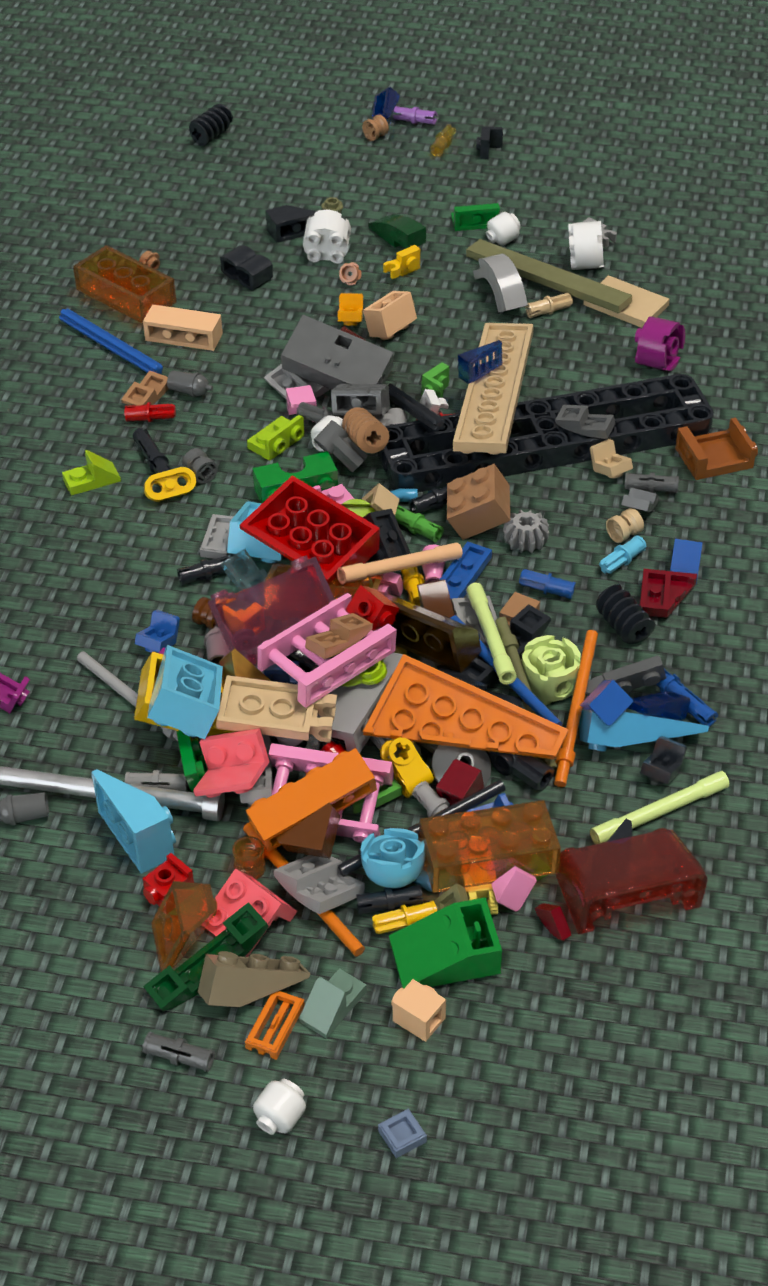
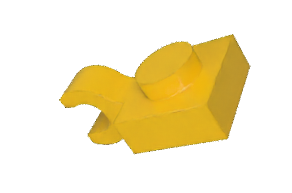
(405, 262)

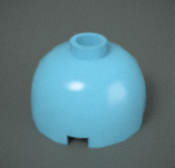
(393, 858)

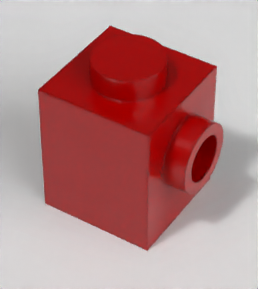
(373, 607)

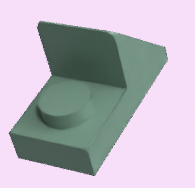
(331, 1002)

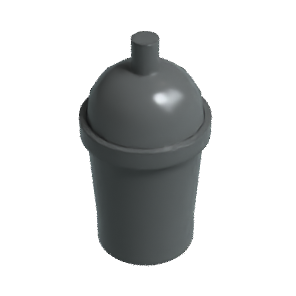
(189, 383)
(23, 808)

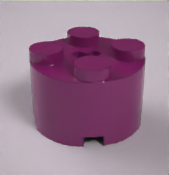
(659, 343)

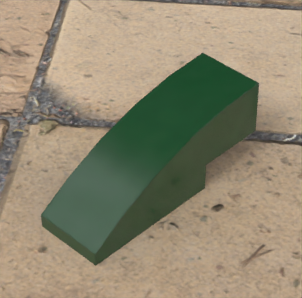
(399, 231)

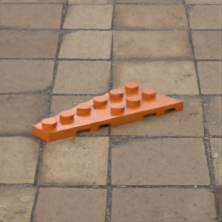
(449, 712)

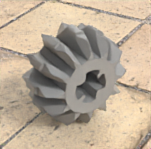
(526, 531)

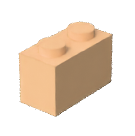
(390, 314)

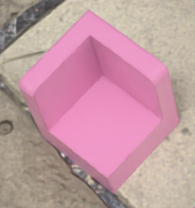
(297, 395)

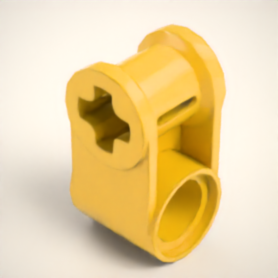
(408, 767)

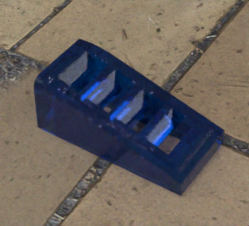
(385, 102)
(468, 359)
(662, 705)

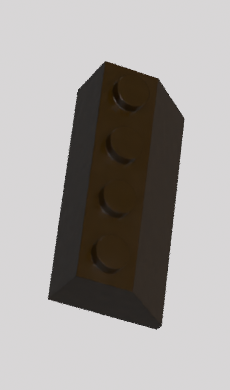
(434, 635)

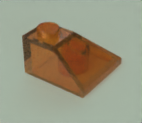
(182, 920)

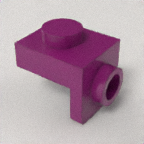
(12, 692)

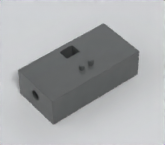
(334, 356)

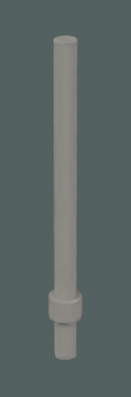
(117, 685)

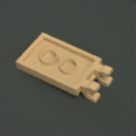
(274, 710)

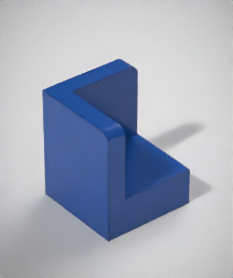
(607, 701)

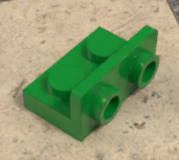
(192, 759)

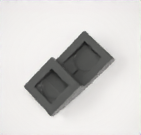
(578, 420)
(640, 500)

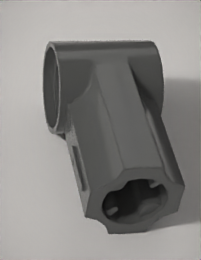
(336, 442)

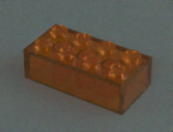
(123, 283)
(487, 843)

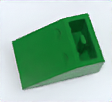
(448, 946)

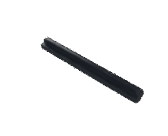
(415, 408)

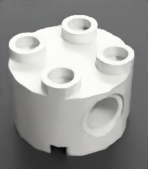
(326, 236)

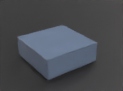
(402, 1133)

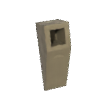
(241, 980)

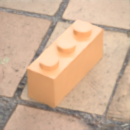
(182, 327)

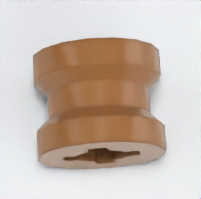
(376, 127)

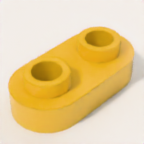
(168, 482)

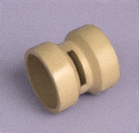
(626, 524)

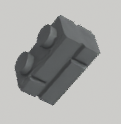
(367, 396)

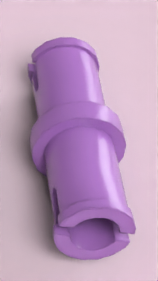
(415, 115)

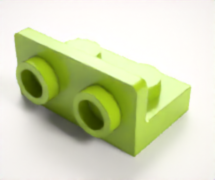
(277, 437)

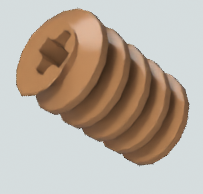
(365, 430)

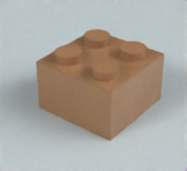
(478, 501)

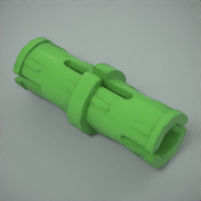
(418, 524)

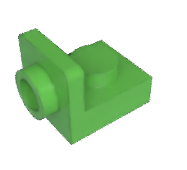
(436, 379)

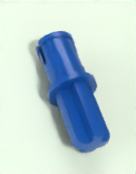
(547, 583)

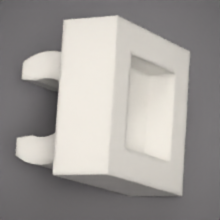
(431, 401)

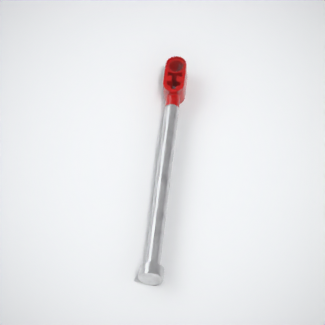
(209, 807)

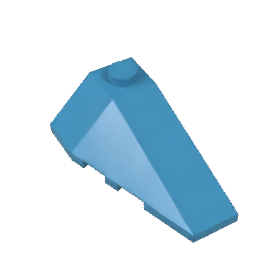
(631, 729)

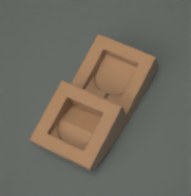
(149, 390)
(343, 633)

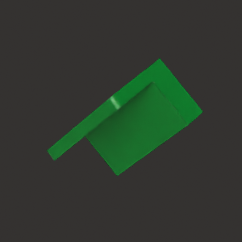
(473, 216)

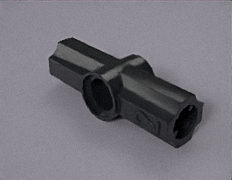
(526, 768)

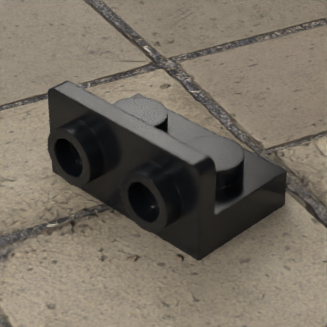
(391, 538)

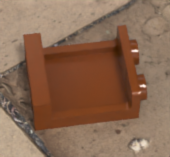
(717, 451)

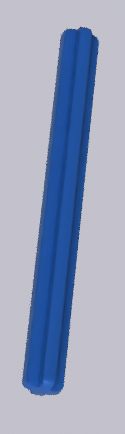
(110, 342)

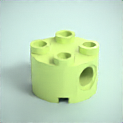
(551, 667)

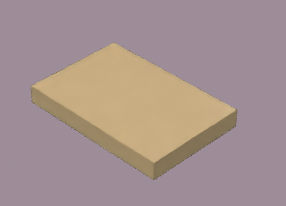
(643, 303)

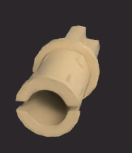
(548, 305)

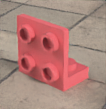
(232, 762)
(241, 889)

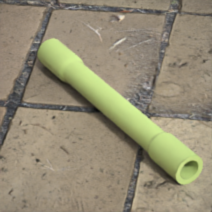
(502, 662)
(702, 789)

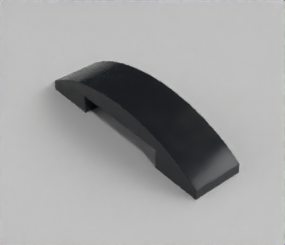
(525, 626)

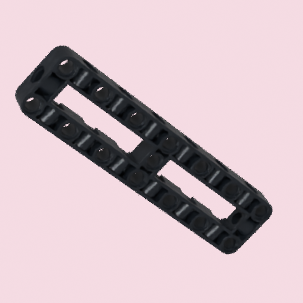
(643, 412)

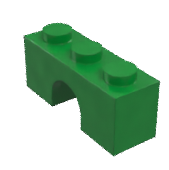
(317, 470)

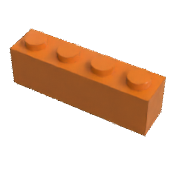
(338, 782)

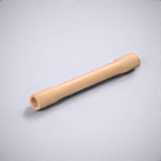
(361, 571)

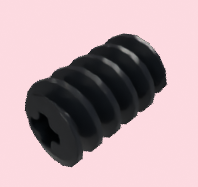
(210, 124)
(625, 614)

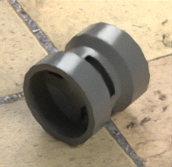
(202, 466)

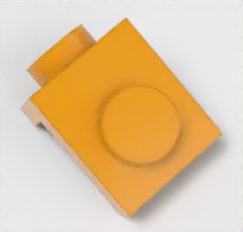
(350, 308)

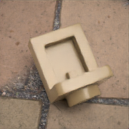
(607, 461)

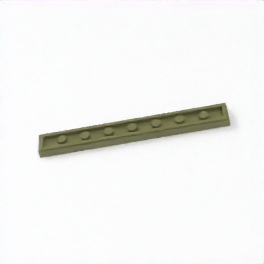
(556, 277)

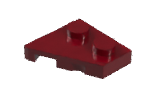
(664, 590)

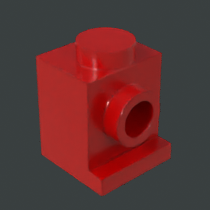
(160, 879)

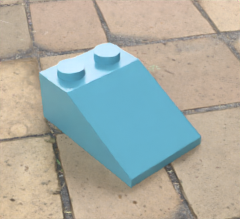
(240, 540)
(186, 693)
(135, 820)

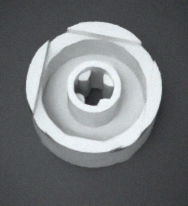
(586, 245)

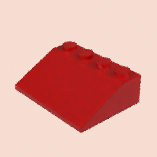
(310, 524)

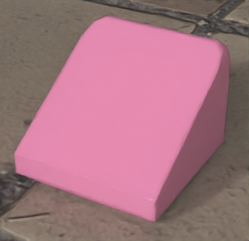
(513, 888)

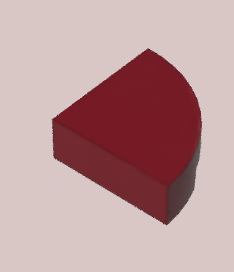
(553, 920)

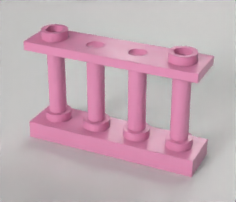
(332, 671)
(292, 758)

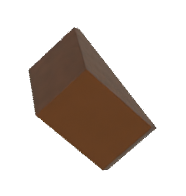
(313, 834)

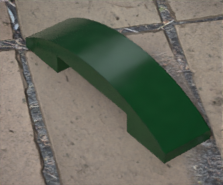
(180, 985)

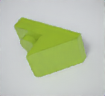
(95, 474)

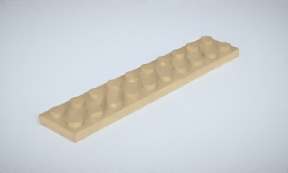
(493, 399)

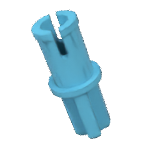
(623, 554)

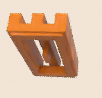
(265, 1045)

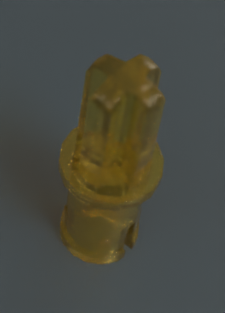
(442, 140)

